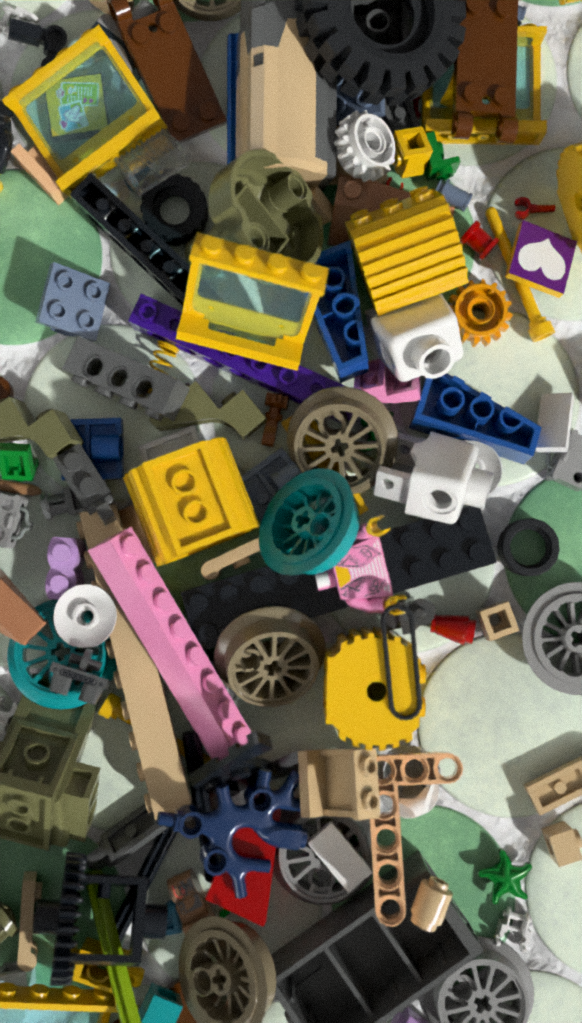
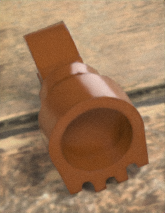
(276, 404)

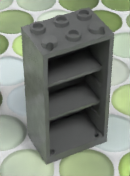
(367, 971)

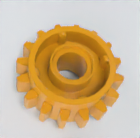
(493, 305)

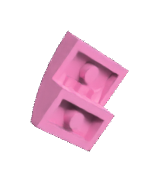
(385, 386)

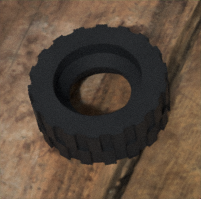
(188, 190)

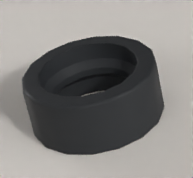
(551, 544)

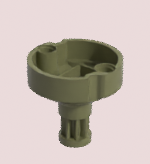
(264, 208)

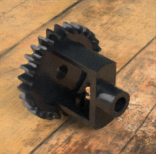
(58, 919)

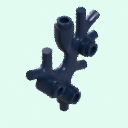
(228, 818)

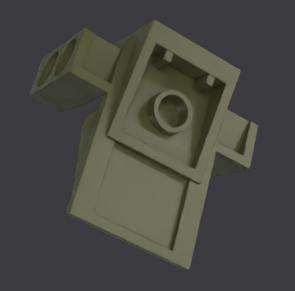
(42, 783)

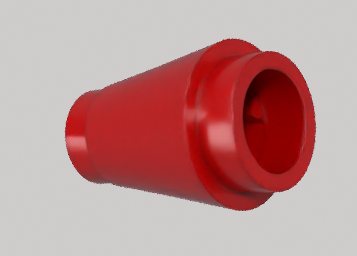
(454, 627)

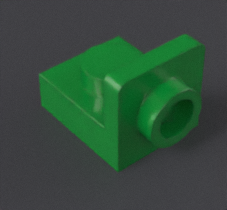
(438, 167)
(17, 462)

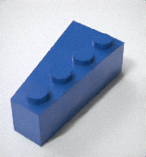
(339, 314)
(465, 414)

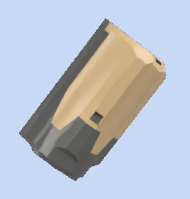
(282, 95)

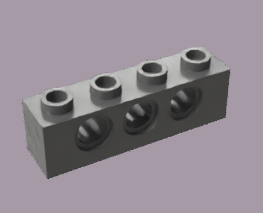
(87, 359)

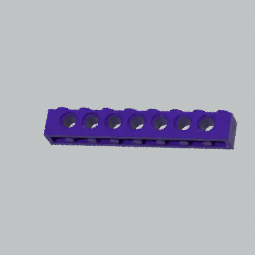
(162, 322)

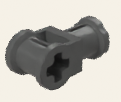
(70, 504)

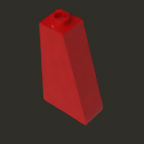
(258, 884)

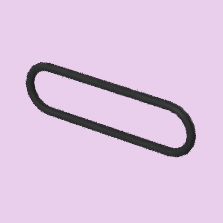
(387, 662)

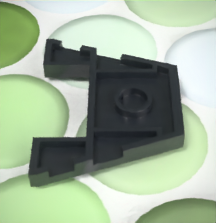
(242, 766)

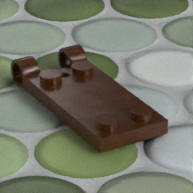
(169, 69)
(487, 69)

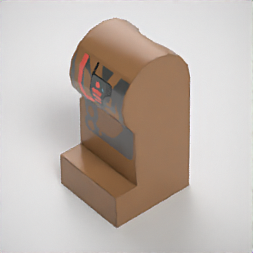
(189, 898)

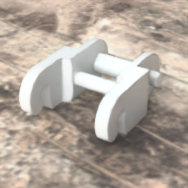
(16, 13)
(503, 926)

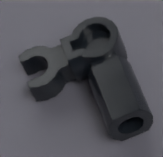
(30, 33)

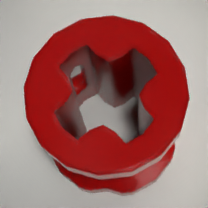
(479, 240)

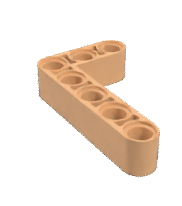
(390, 820)

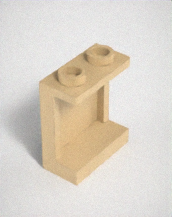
(339, 783)

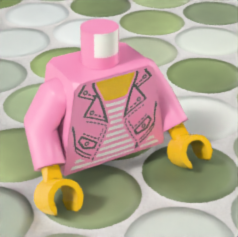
(363, 573)

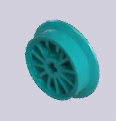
(320, 530)
(31, 686)

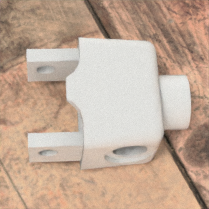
(417, 338)
(441, 477)

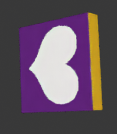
(541, 259)

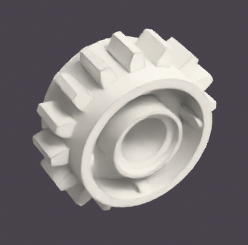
(364, 146)

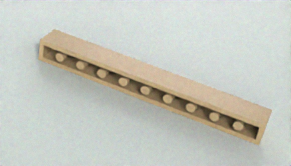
(143, 691)

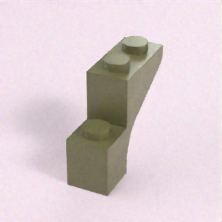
(197, 409)
(50, 430)

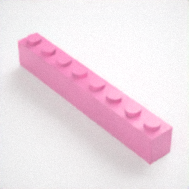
(170, 642)

